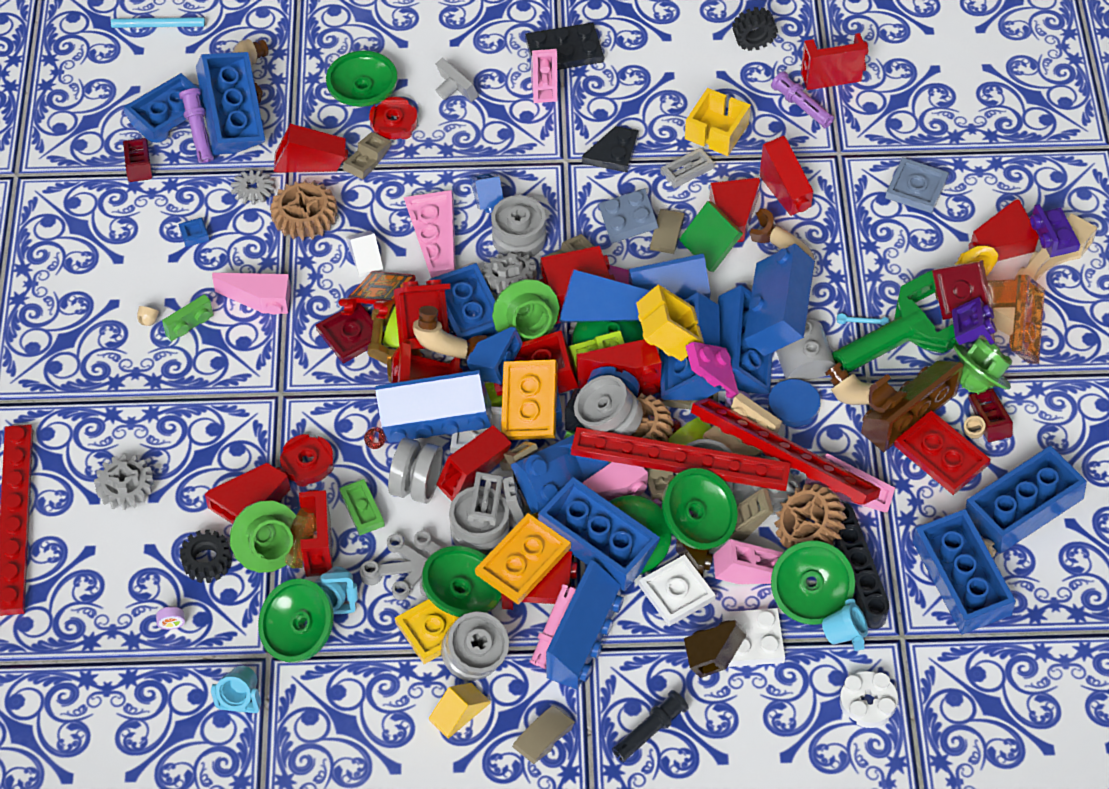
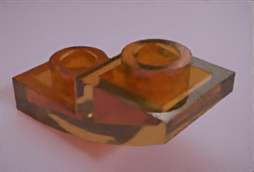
(302, 528)

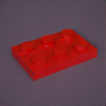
(942, 452)

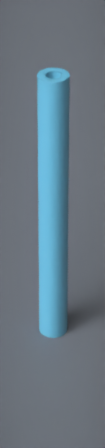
(157, 22)

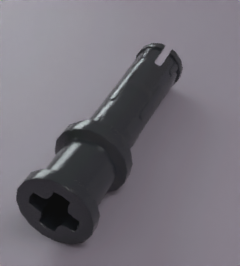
(659, 718)

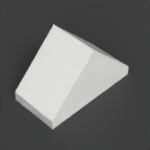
(365, 253)

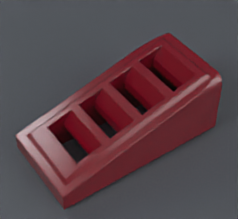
(138, 161)
(996, 429)

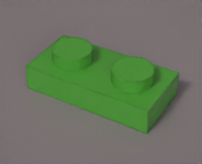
(187, 317)
(361, 507)

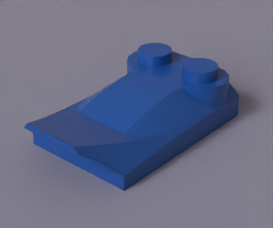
(159, 109)
(468, 302)
(549, 470)

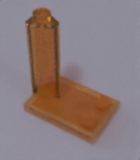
(1028, 300)

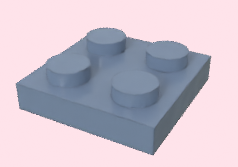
(917, 185)
(628, 216)

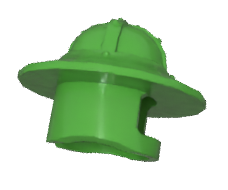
(527, 307)
(983, 366)
(262, 536)

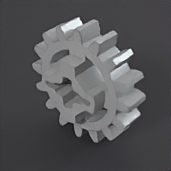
(507, 270)
(124, 482)

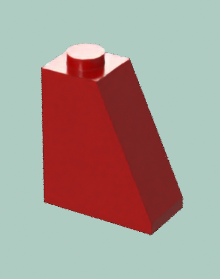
(309, 151)
(785, 176)
(736, 200)
(1007, 233)
(476, 456)
(256, 485)

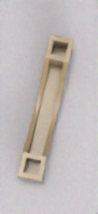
(1041, 262)

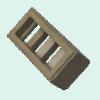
(749, 515)

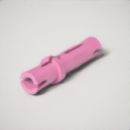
(552, 624)

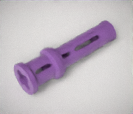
(794, 93)
(194, 114)

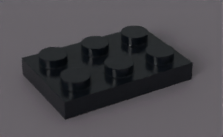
(574, 44)

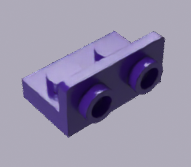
(1054, 231)
(973, 321)

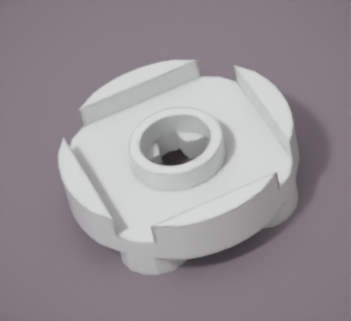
(859, 710)

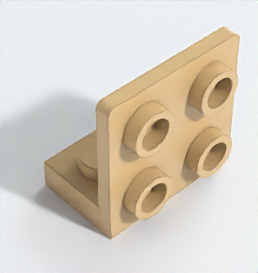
(752, 411)

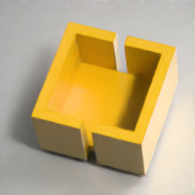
(711, 126)
(668, 322)

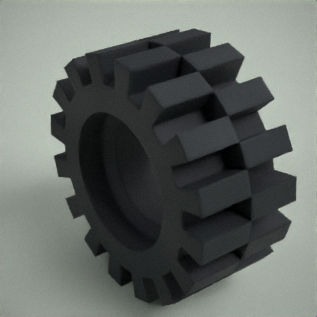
(765, 31)
(208, 569)

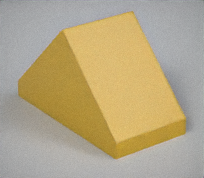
(457, 708)

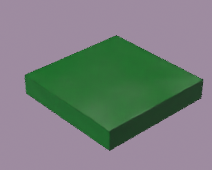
(711, 235)

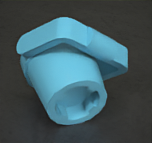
(339, 584)
(846, 625)
(237, 690)

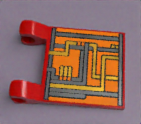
(376, 290)

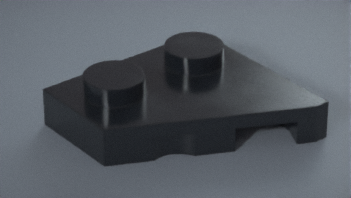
(613, 150)

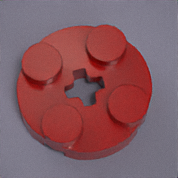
(393, 129)
(310, 472)

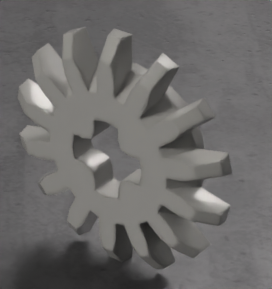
(252, 194)

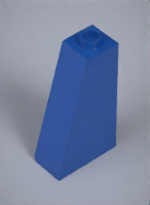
(599, 300)

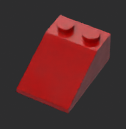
(549, 348)
(634, 357)

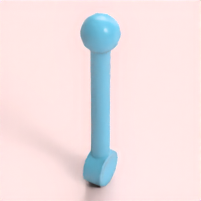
(842, 319)

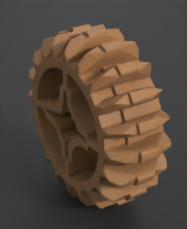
(303, 210)
(662, 423)
(813, 503)

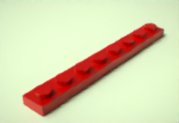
(776, 446)
(679, 457)
(15, 517)

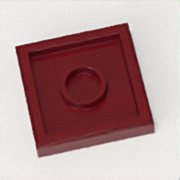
(960, 285)
(347, 334)

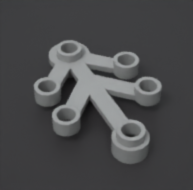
(413, 565)

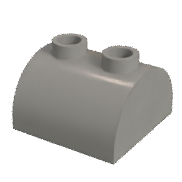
(808, 356)

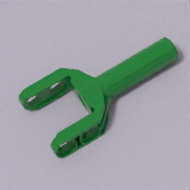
(908, 325)

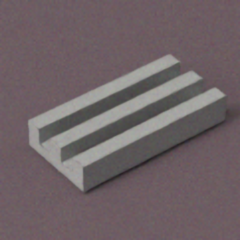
(689, 170)
(514, 499)
(483, 516)

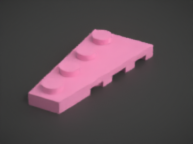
(434, 226)

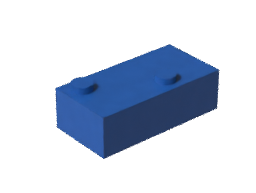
(779, 300)
(1026, 499)
(963, 571)

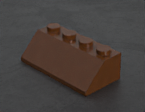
(925, 393)

